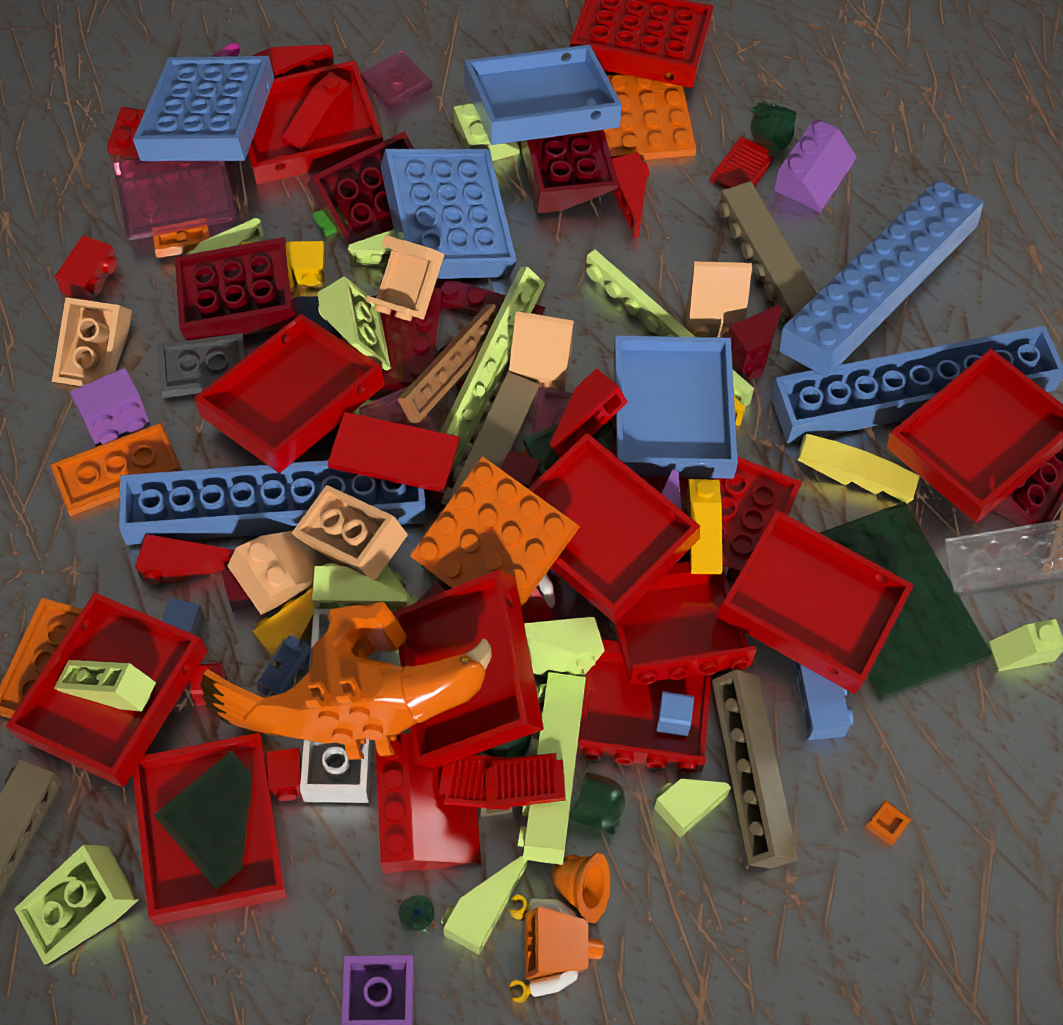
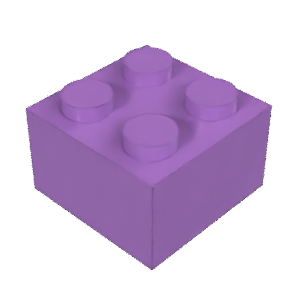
(110, 407)
(378, 990)

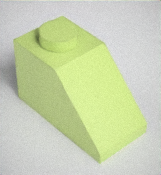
(1027, 646)
(688, 802)

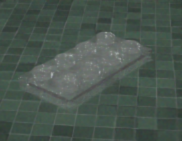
(1006, 558)

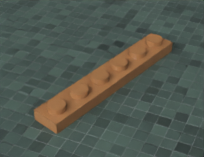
(447, 366)

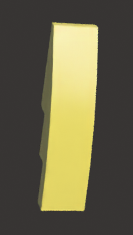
(857, 466)

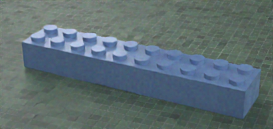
(880, 278)
(899, 384)
(247, 500)

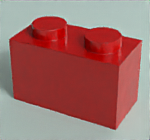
(86, 269)

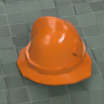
(584, 884)

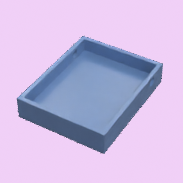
(541, 94)
(204, 109)
(451, 206)
(676, 406)

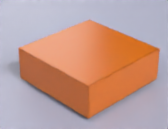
(888, 823)

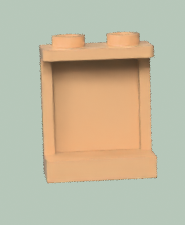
(407, 279)

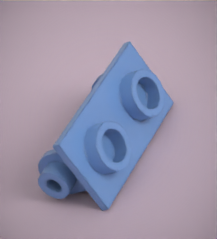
(292, 658)

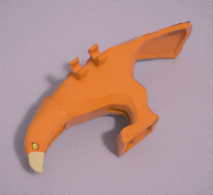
(352, 696)

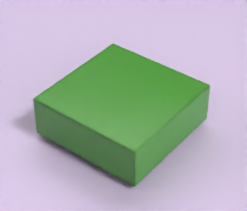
(324, 224)

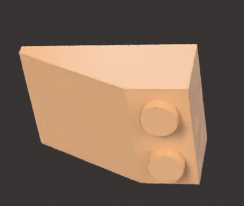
(717, 297)
(90, 341)
(542, 349)
(350, 532)
(274, 569)

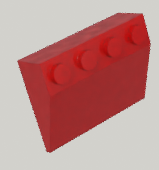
(414, 822)

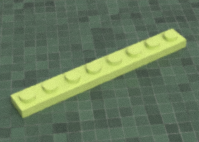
(648, 311)
(491, 360)

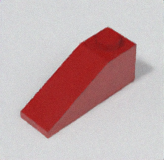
(297, 59)
(319, 111)
(632, 182)
(588, 410)
(178, 560)

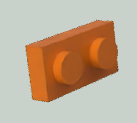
(179, 242)

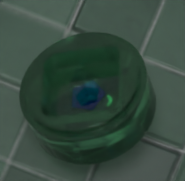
(416, 912)

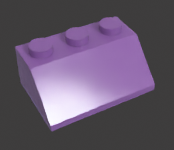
(815, 166)

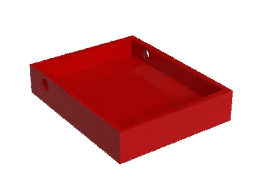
(646, 37)
(348, 136)
(290, 392)
(981, 435)
(746, 508)
(625, 530)
(815, 602)
(508, 698)
(97, 735)
(171, 880)

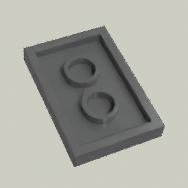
(196, 363)

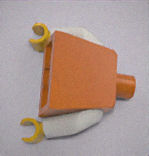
(554, 946)

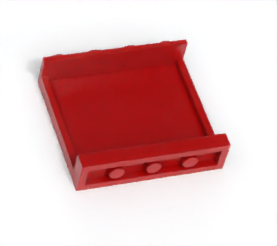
(677, 630)
(623, 717)

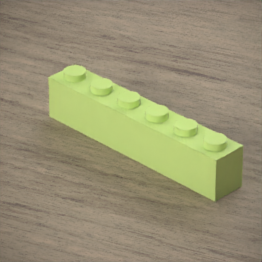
(561, 717)

